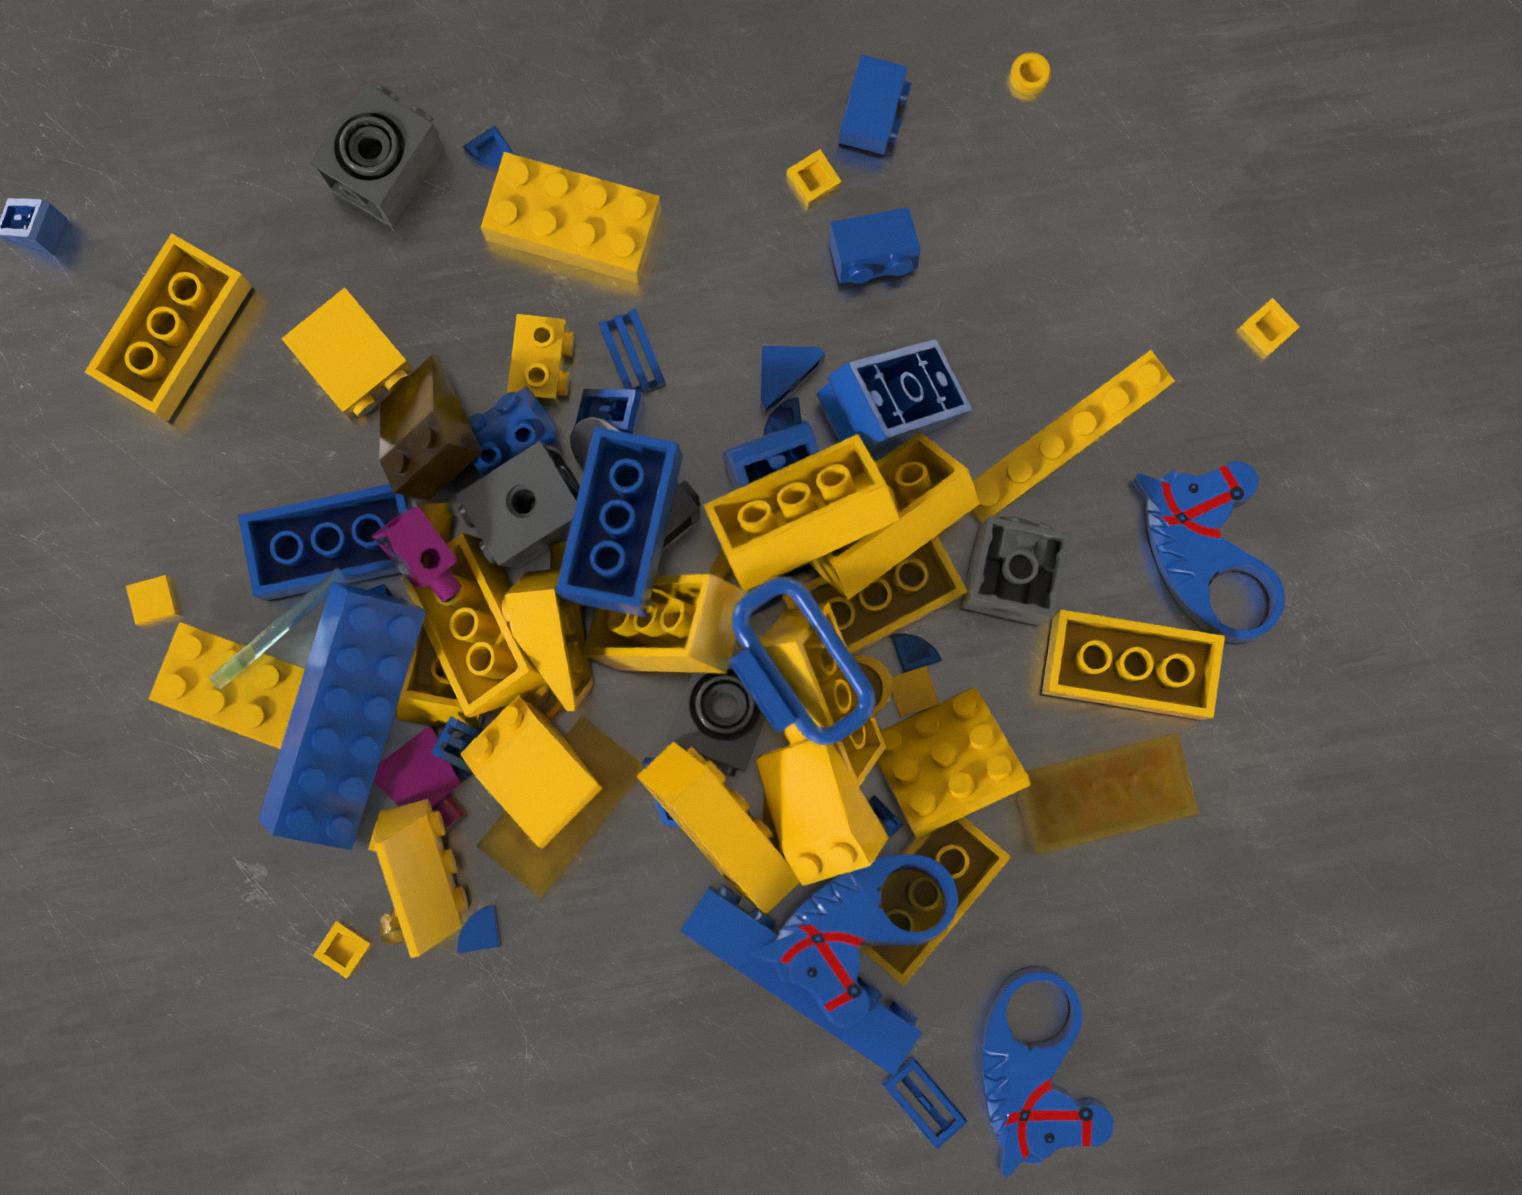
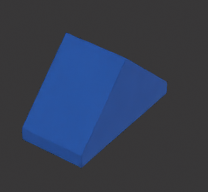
(32, 224)
(784, 370)
(617, 406)

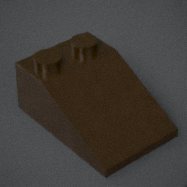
(424, 433)

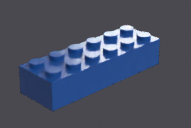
(341, 716)
(735, 934)

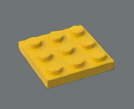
(949, 762)

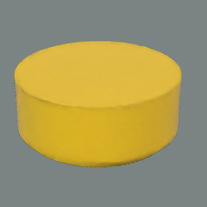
(1030, 73)

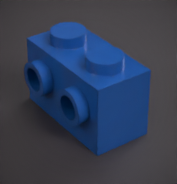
(873, 104)
(874, 246)
(510, 429)

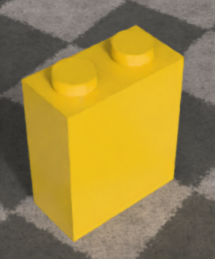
(347, 354)

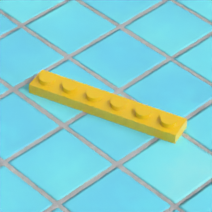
(1069, 435)

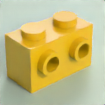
(540, 357)

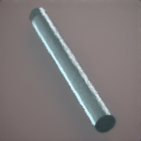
(276, 630)

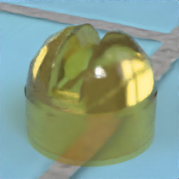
(390, 929)

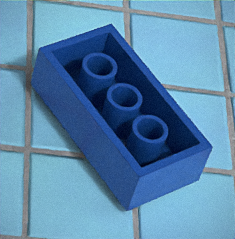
(620, 521)
(305, 541)

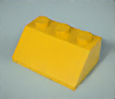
(419, 874)

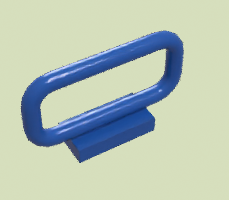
(768, 684)

